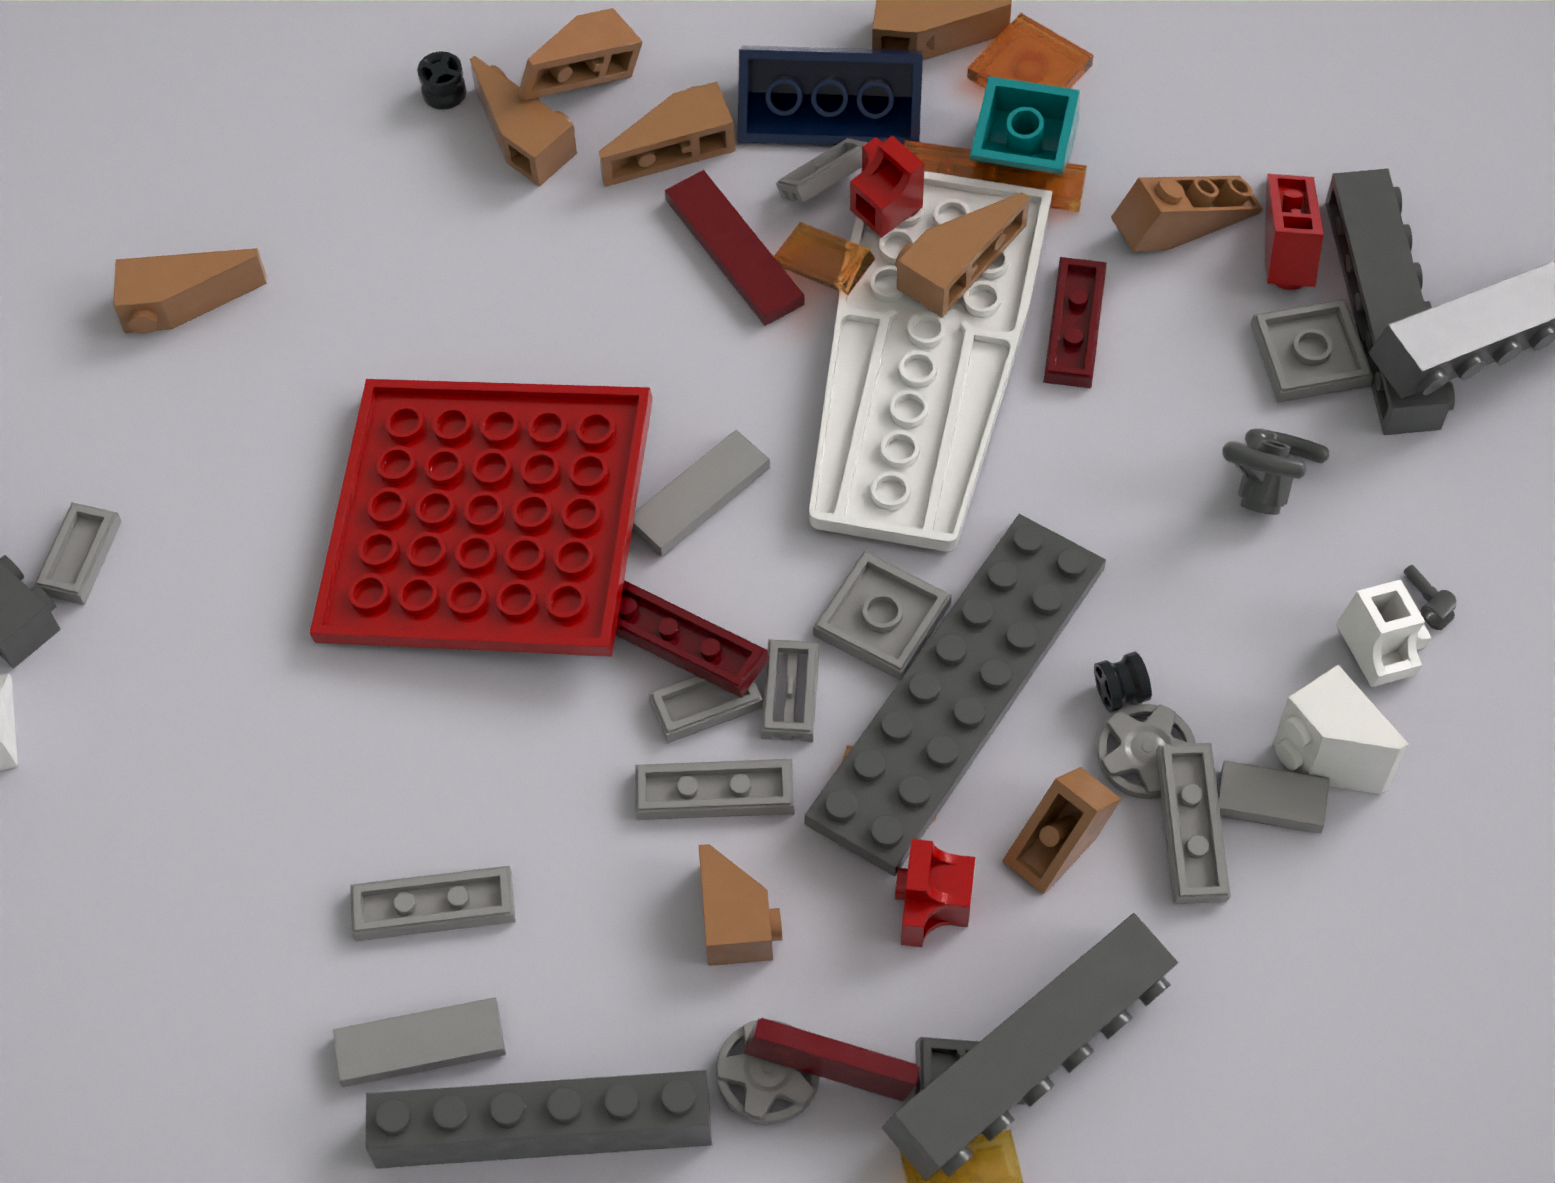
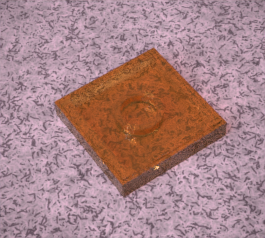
(1032, 55)

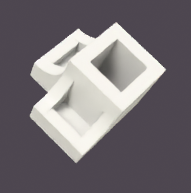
(1384, 632)

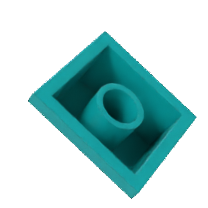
(1026, 125)

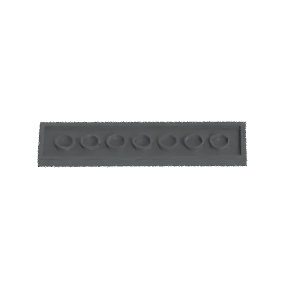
(954, 694)

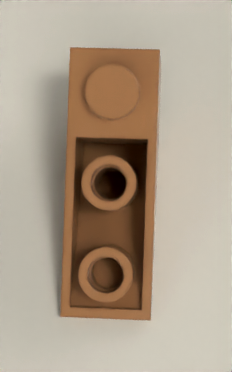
(937, 24)
(528, 132)
(1176, 210)

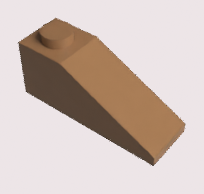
(582, 54)
(675, 133)
(957, 252)
(177, 288)

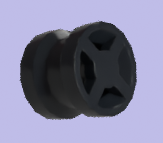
(442, 80)
(1122, 681)

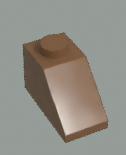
(1061, 828)
(735, 912)

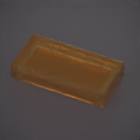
(824, 258)

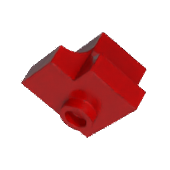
(888, 186)
(934, 891)

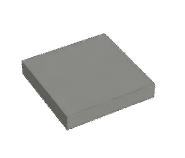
(1311, 350)
(882, 615)

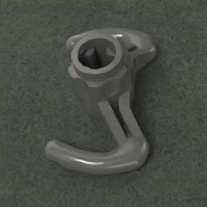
(1270, 467)

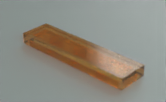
(956, 161)

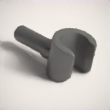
(1440, 605)

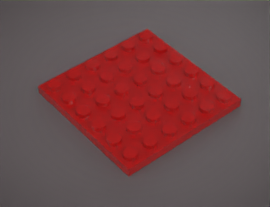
(485, 517)

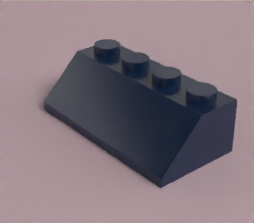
(828, 94)

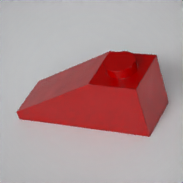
(1292, 231)

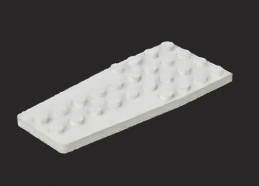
(918, 390)

